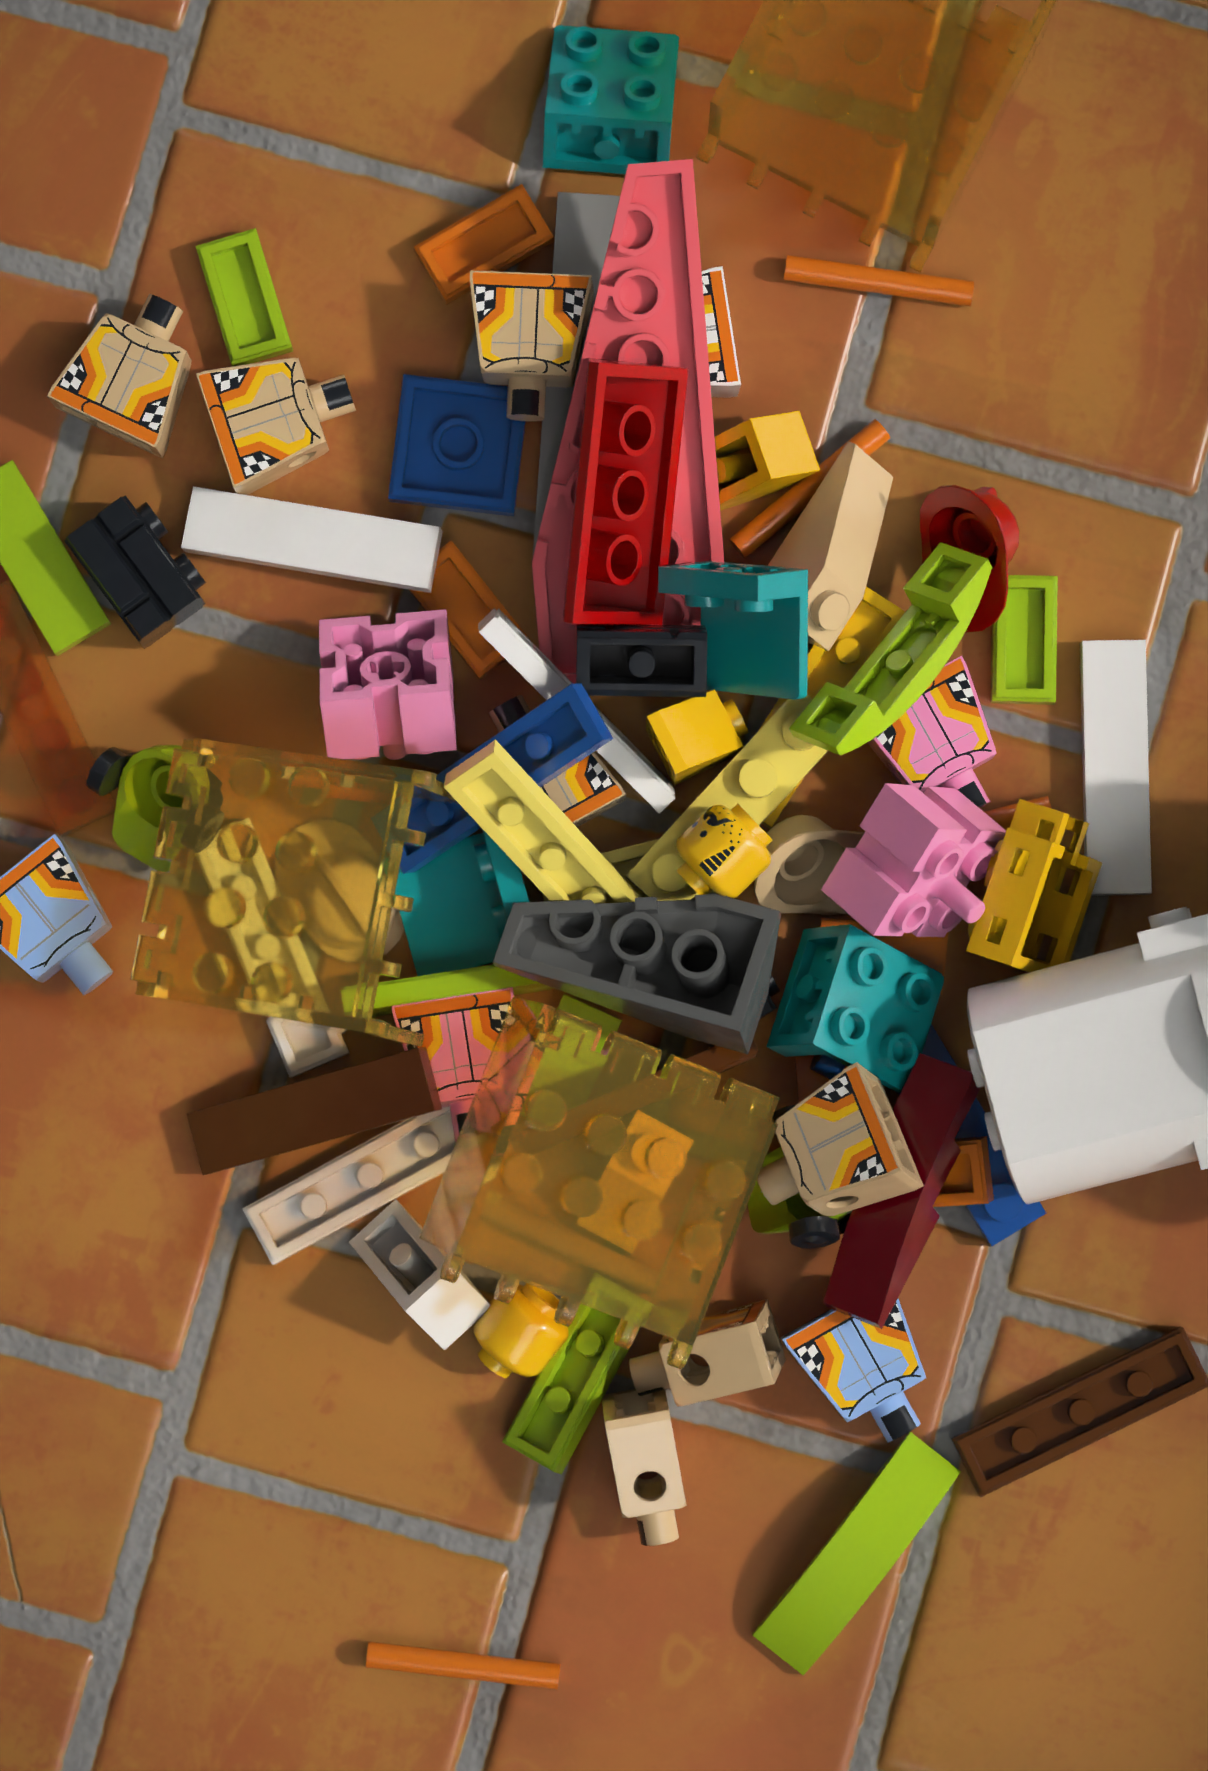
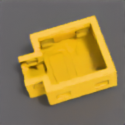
(1025, 894)

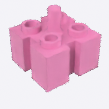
(387, 686)
(916, 862)

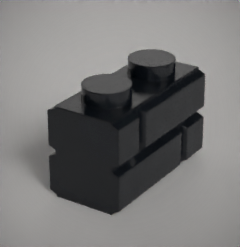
(136, 571)
(642, 660)

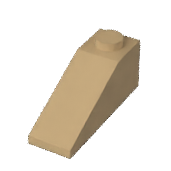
(838, 541)

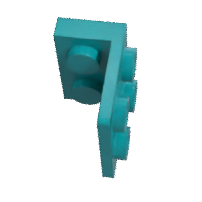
(609, 99)
(752, 624)
(460, 905)
(856, 1003)

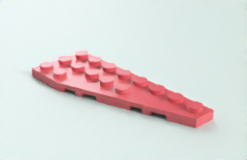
(645, 314)

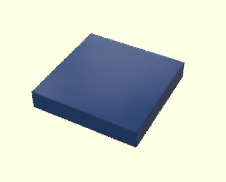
(456, 447)

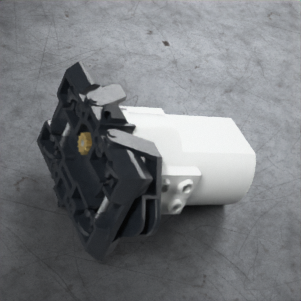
(1098, 1062)

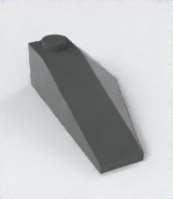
(670, 963)

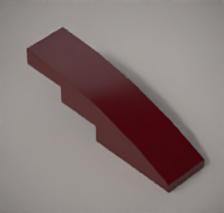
(889, 1235)

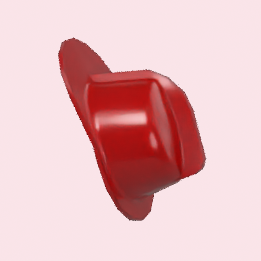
(979, 525)

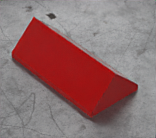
(624, 492)

